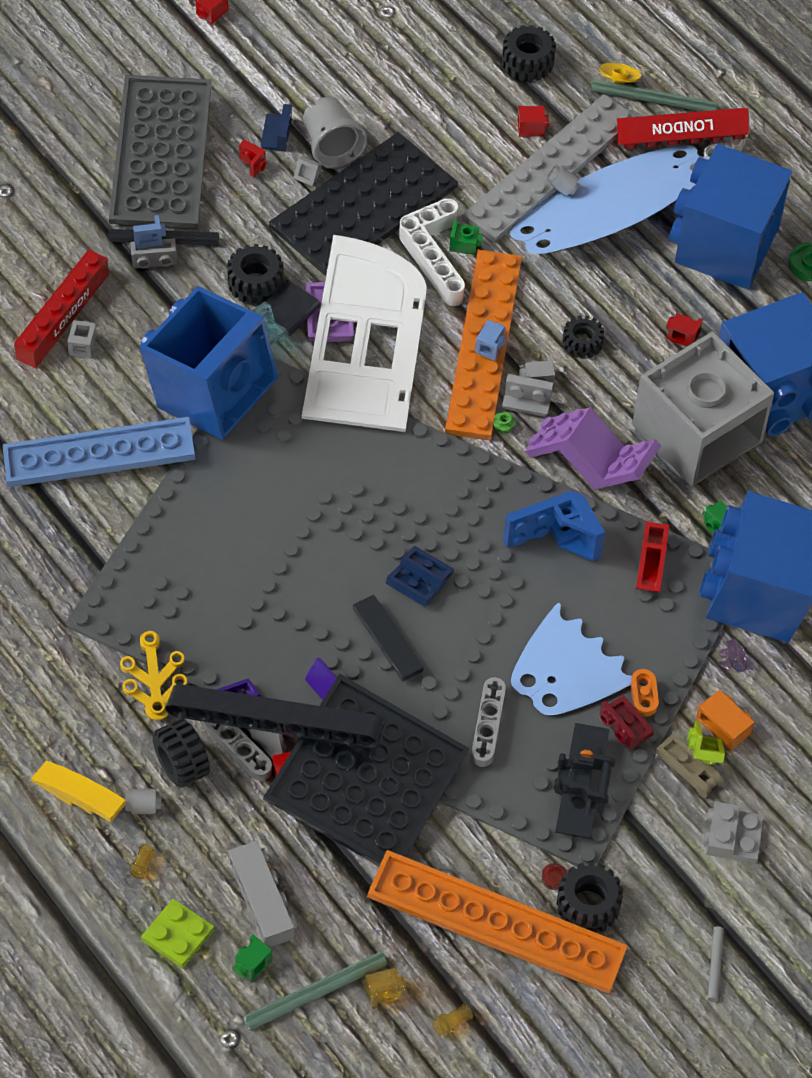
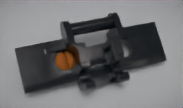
(574, 778)

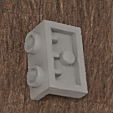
(527, 395)

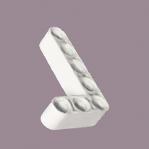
(416, 237)

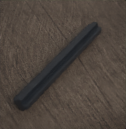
(181, 237)

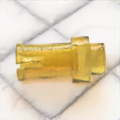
(446, 1023)

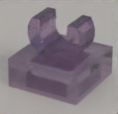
(735, 655)

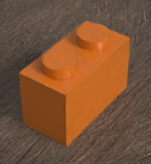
(725, 719)

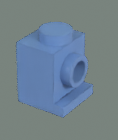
(490, 340)

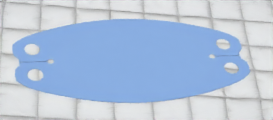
(609, 200)

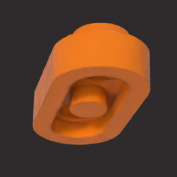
(644, 694)

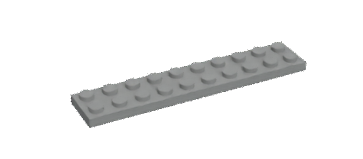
(527, 185)

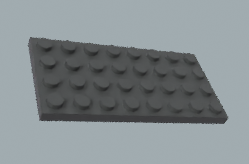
(160, 151)

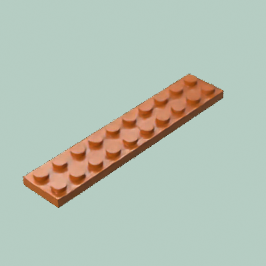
(478, 377)
(497, 921)

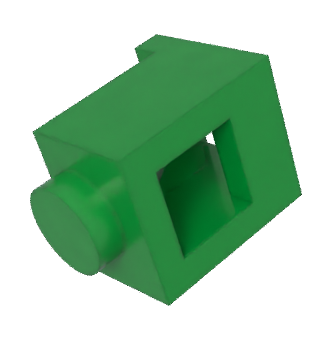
(465, 238)
(714, 516)
(252, 959)

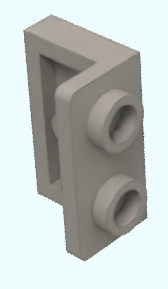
(155, 256)

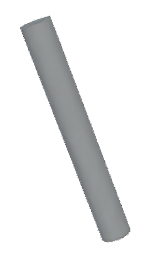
(715, 967)

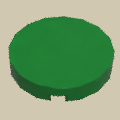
(801, 261)

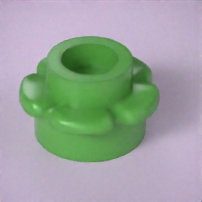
(504, 427)

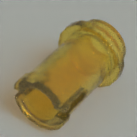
(139, 867)

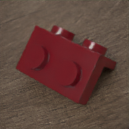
(626, 722)

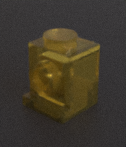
(384, 987)

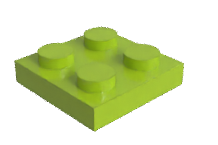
(177, 933)

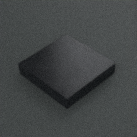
(292, 306)

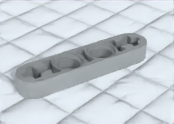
(487, 721)
(238, 741)

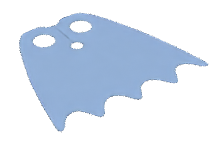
(575, 661)

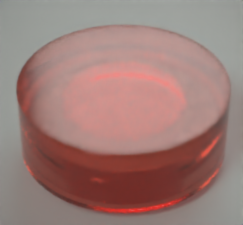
(552, 875)

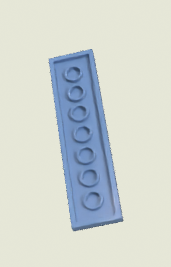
(98, 452)

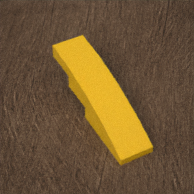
(78, 790)

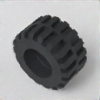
(516, 53)
(254, 260)
(181, 752)
(595, 880)

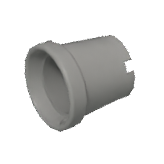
(333, 134)

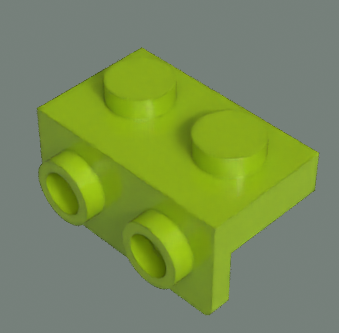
(705, 748)

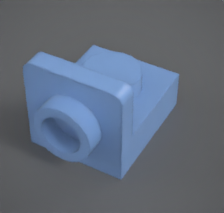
(150, 234)

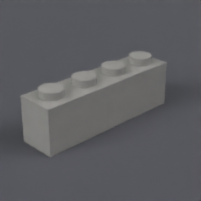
(261, 894)

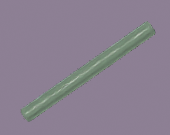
(653, 96)
(315, 990)

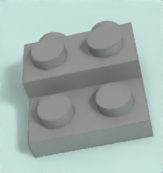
(733, 833)

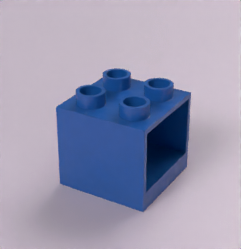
(729, 215)
(778, 349)
(209, 361)
(761, 567)

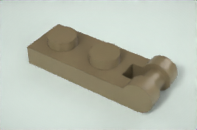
(681, 759)

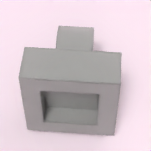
(307, 171)

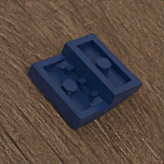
(419, 576)

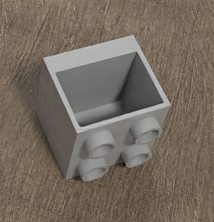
(702, 408)

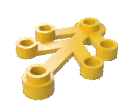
(154, 679)

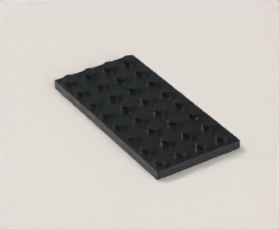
(364, 200)

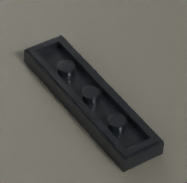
(388, 638)

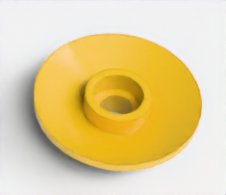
(620, 73)

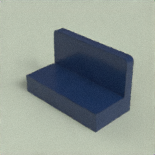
(277, 130)

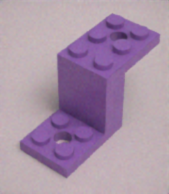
(592, 448)

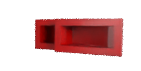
(652, 556)

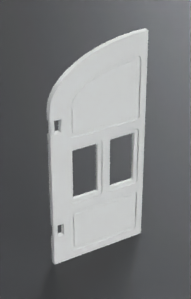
(366, 288)

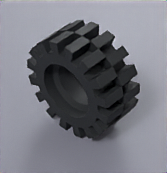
(583, 347)

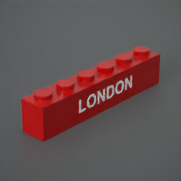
(683, 126)
(61, 308)

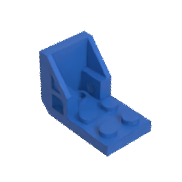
(565, 510)

